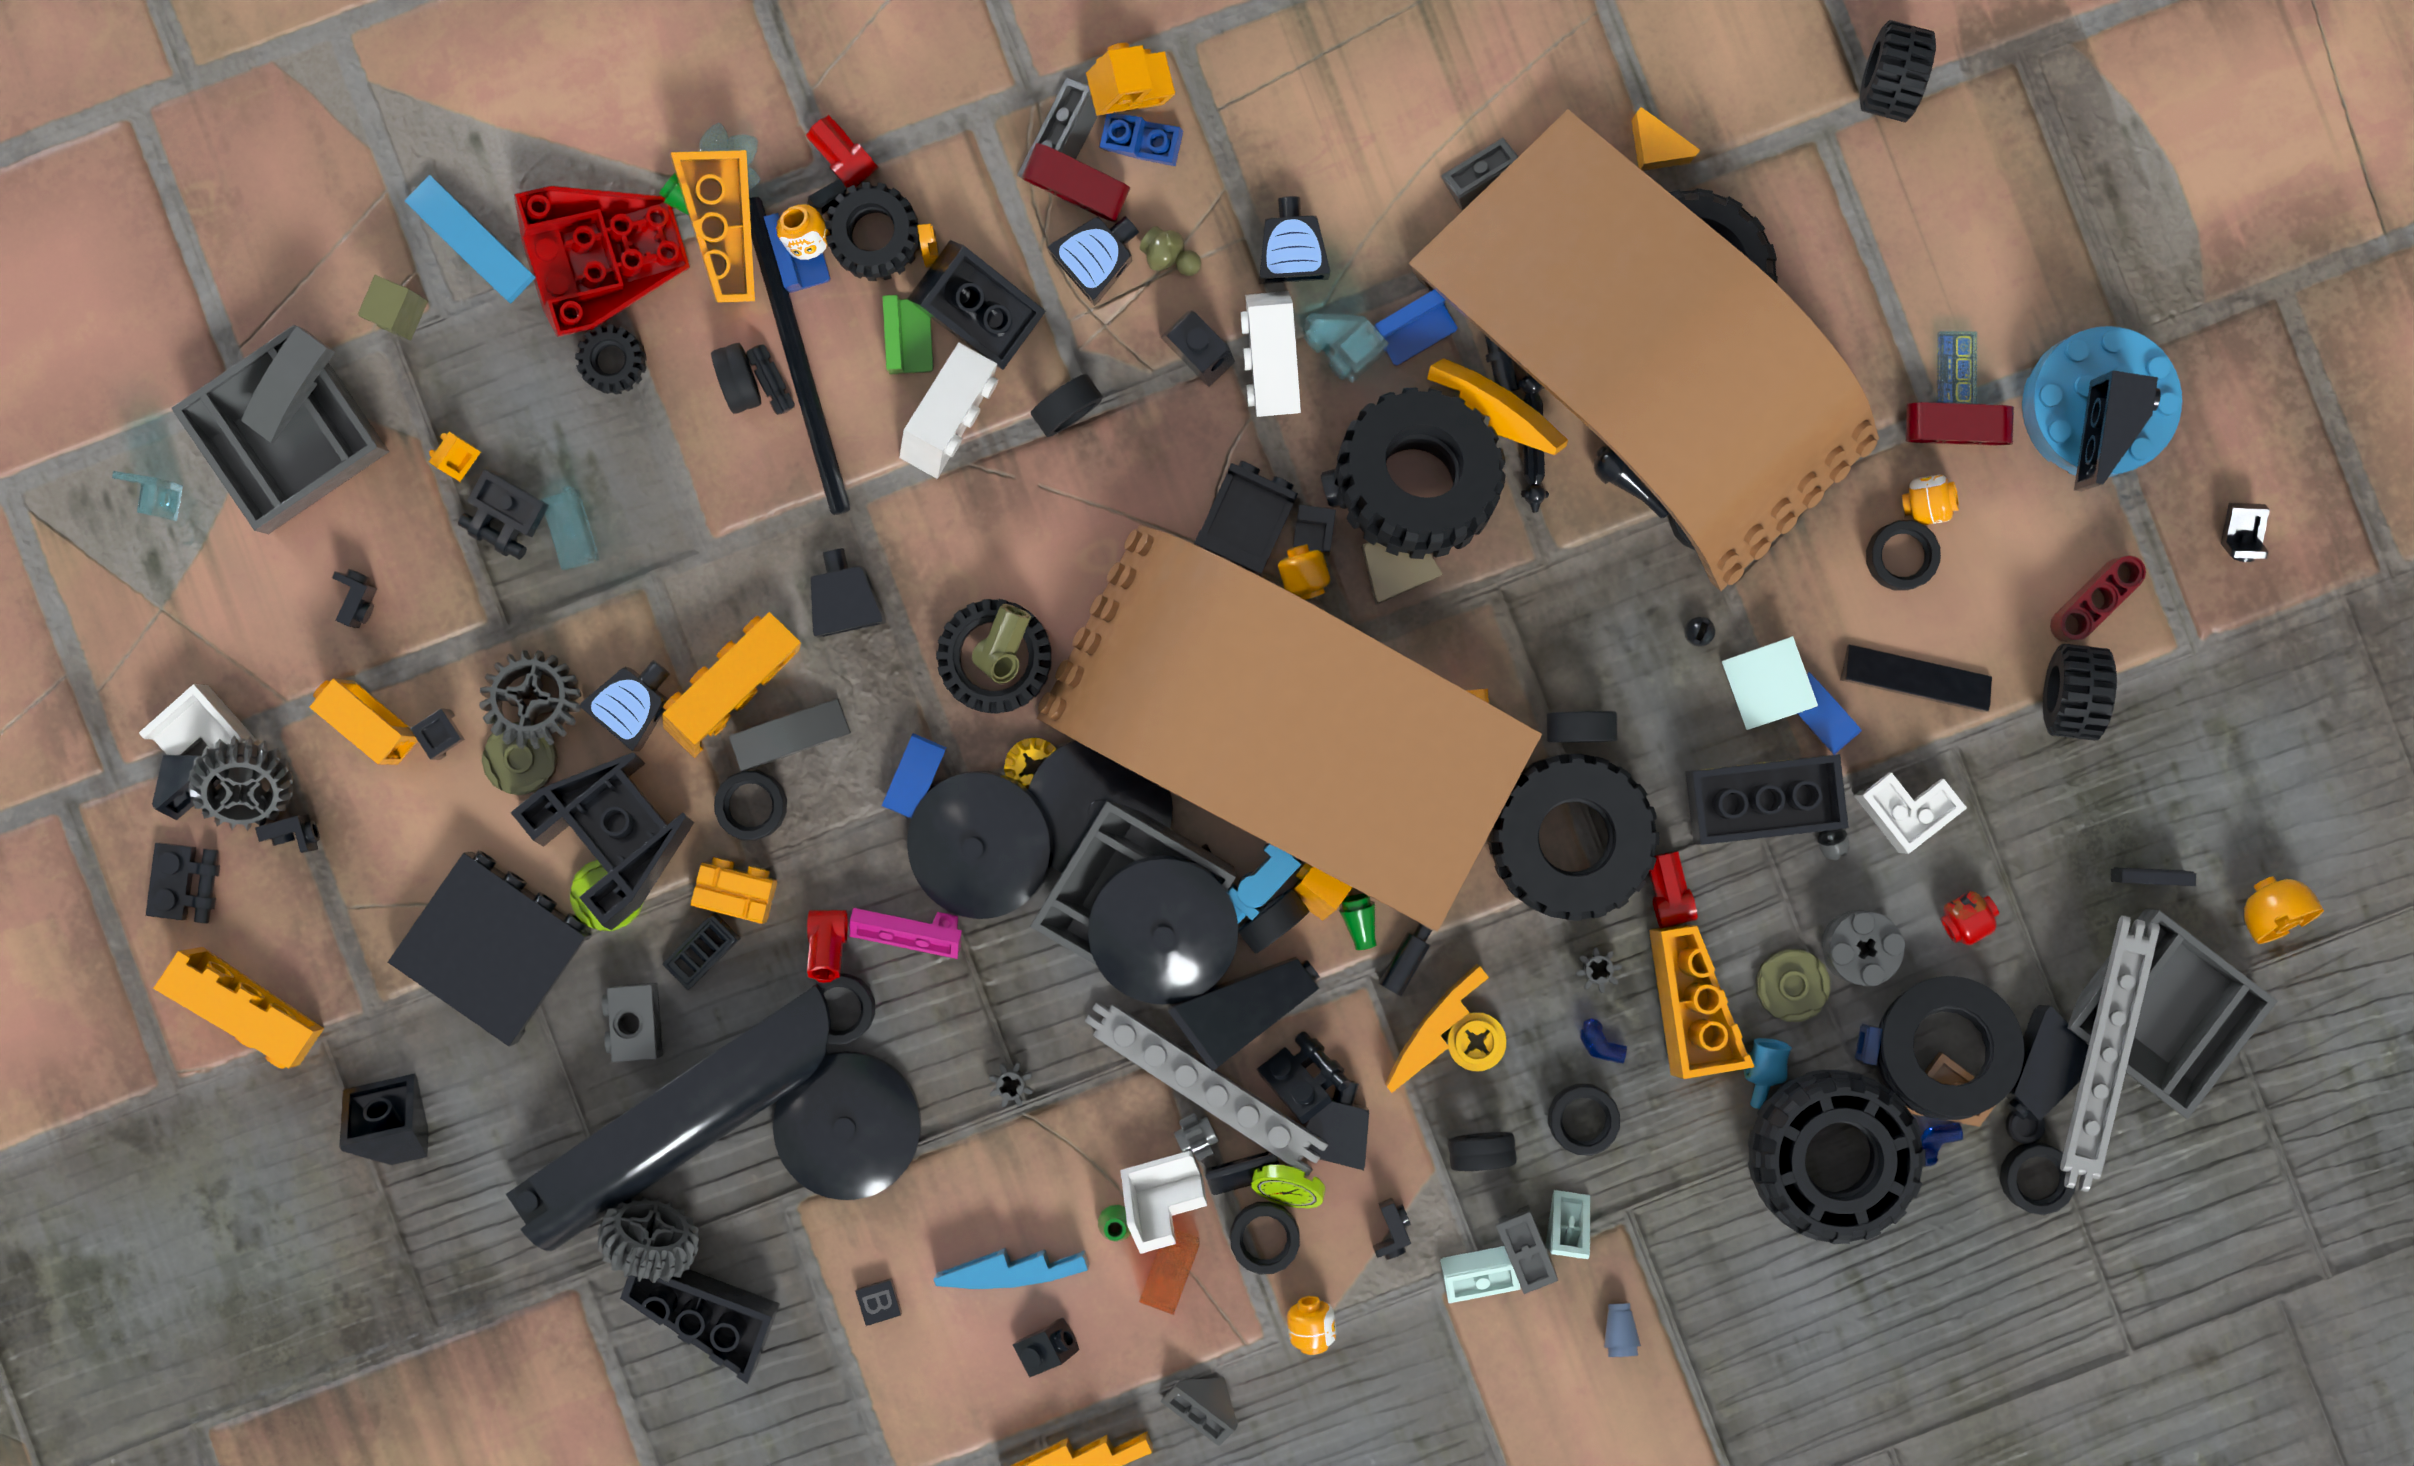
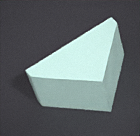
(1569, 1225)

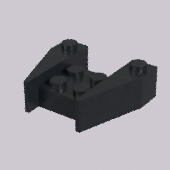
(615, 826)

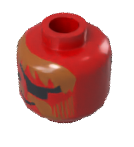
(1969, 918)

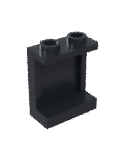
(1247, 517)

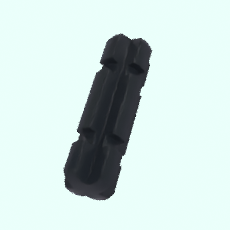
(770, 379)

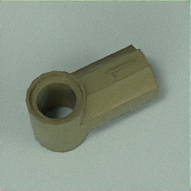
(997, 652)

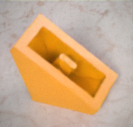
(1658, 144)

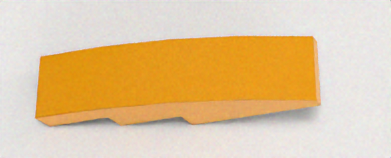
(1507, 412)
(1426, 1040)
(1093, 1454)

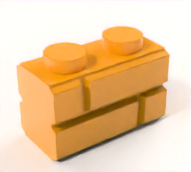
(734, 891)

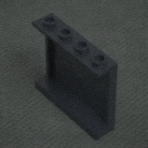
(489, 946)

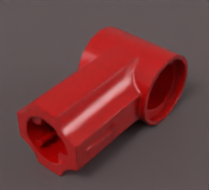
(846, 159)
(1672, 898)
(826, 935)

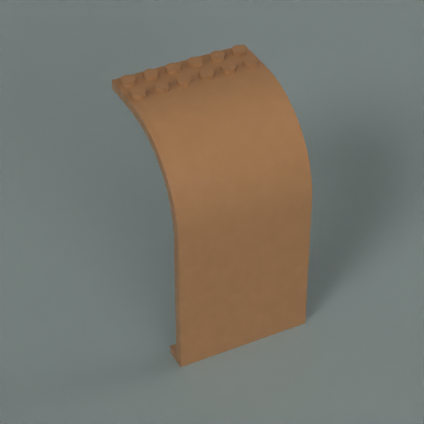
(1656, 341)
(1288, 724)

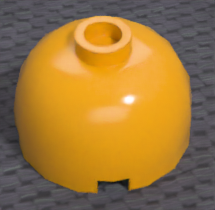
(2278, 908)

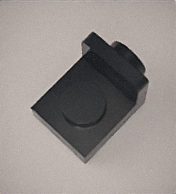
(283, 832)

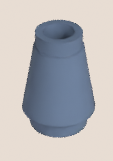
(1621, 1331)

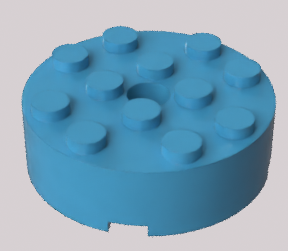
(2059, 390)

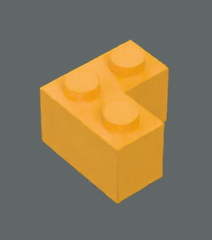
(1129, 79)

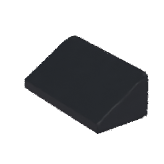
(1237, 1173)

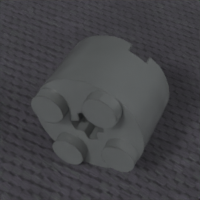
(1883, 943)

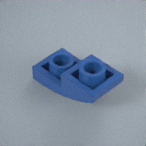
(1141, 139)
(1829, 719)
(913, 775)

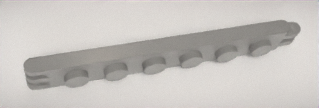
(2108, 1052)
(1206, 1087)

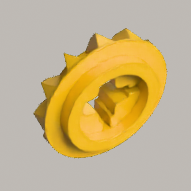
(1015, 760)
(1494, 1042)

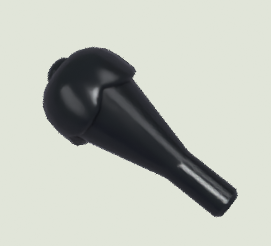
(1613, 469)

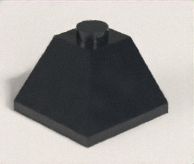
(385, 1121)

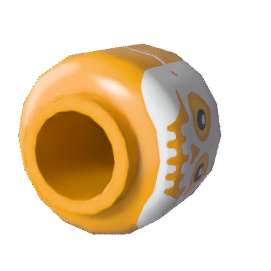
(802, 231)
(1931, 499)
(1311, 1325)

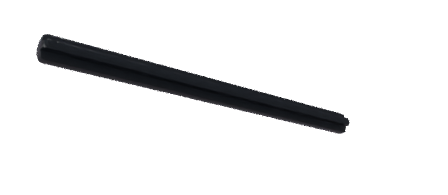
(798, 363)

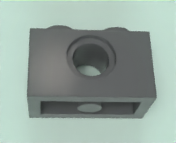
(644, 1003)

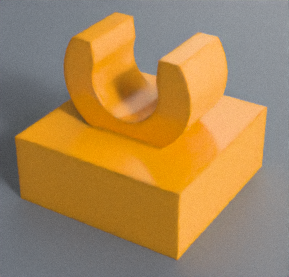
(453, 456)

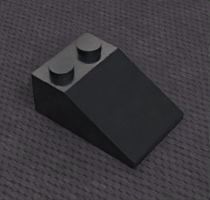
(976, 304)
(2114, 417)

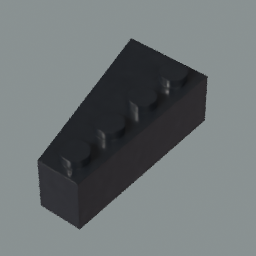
(710, 1315)

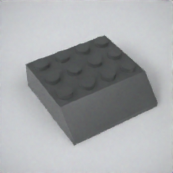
(310, 458)
(1112, 842)
(2190, 1018)

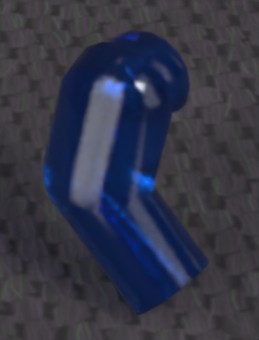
(1598, 1046)
(1936, 1136)

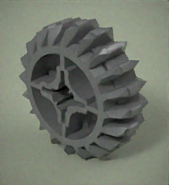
(527, 728)
(240, 774)
(648, 1239)

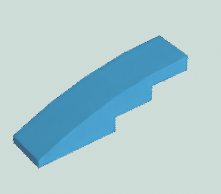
(470, 239)
(998, 1271)

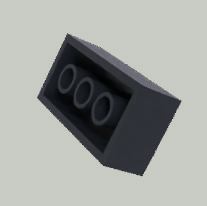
(1767, 799)

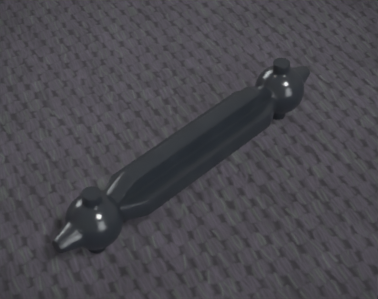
(1533, 458)

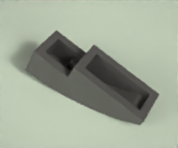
(286, 383)
(789, 735)

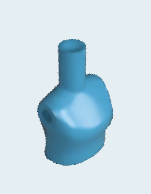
(1770, 1067)

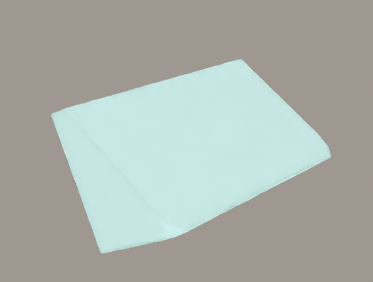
(1478, 1274)

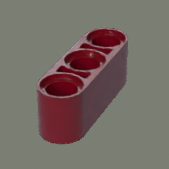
(1075, 182)
(1959, 424)
(2114, 593)

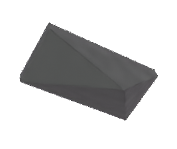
(1204, 1406)

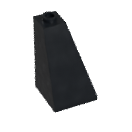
(1243, 1008)

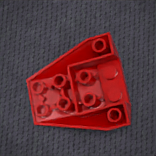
(596, 251)

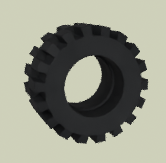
(1897, 71)
(858, 204)
(2079, 692)

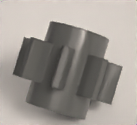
(1609, 969)
(1008, 1093)
(1196, 1136)

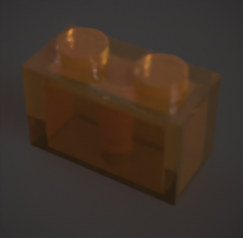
(1169, 1273)

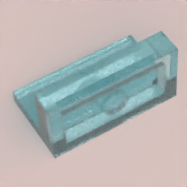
(156, 497)
(570, 529)

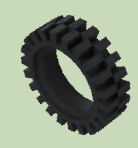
(971, 695)

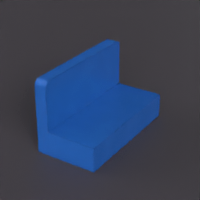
(796, 273)
(1416, 327)

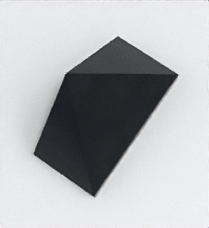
(172, 786)

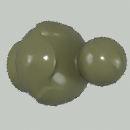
(1168, 248)

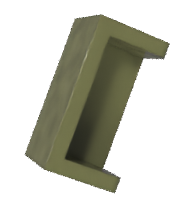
(392, 307)

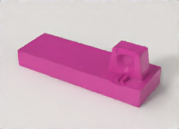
(936, 938)

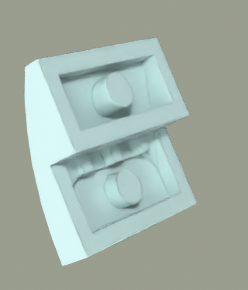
(1769, 683)

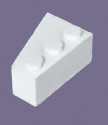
(1271, 354)
(948, 410)

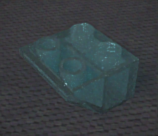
(1348, 342)

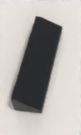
(1917, 678)

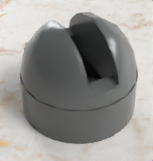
(1834, 843)

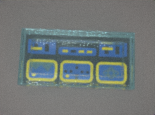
(1957, 367)

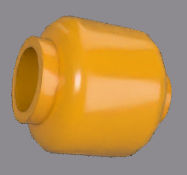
(1304, 572)

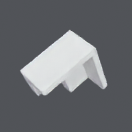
(195, 717)
(1906, 820)
(1158, 1192)

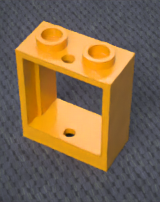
(363, 721)

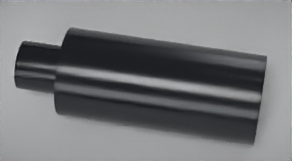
(1406, 960)

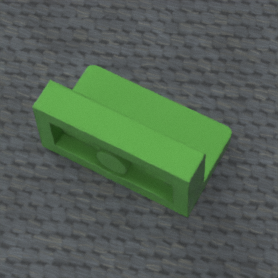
(906, 337)

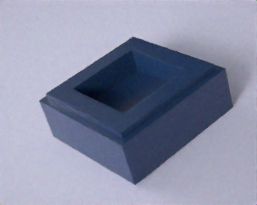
(1868, 1044)

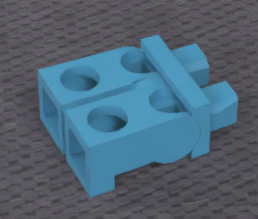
(1259, 886)

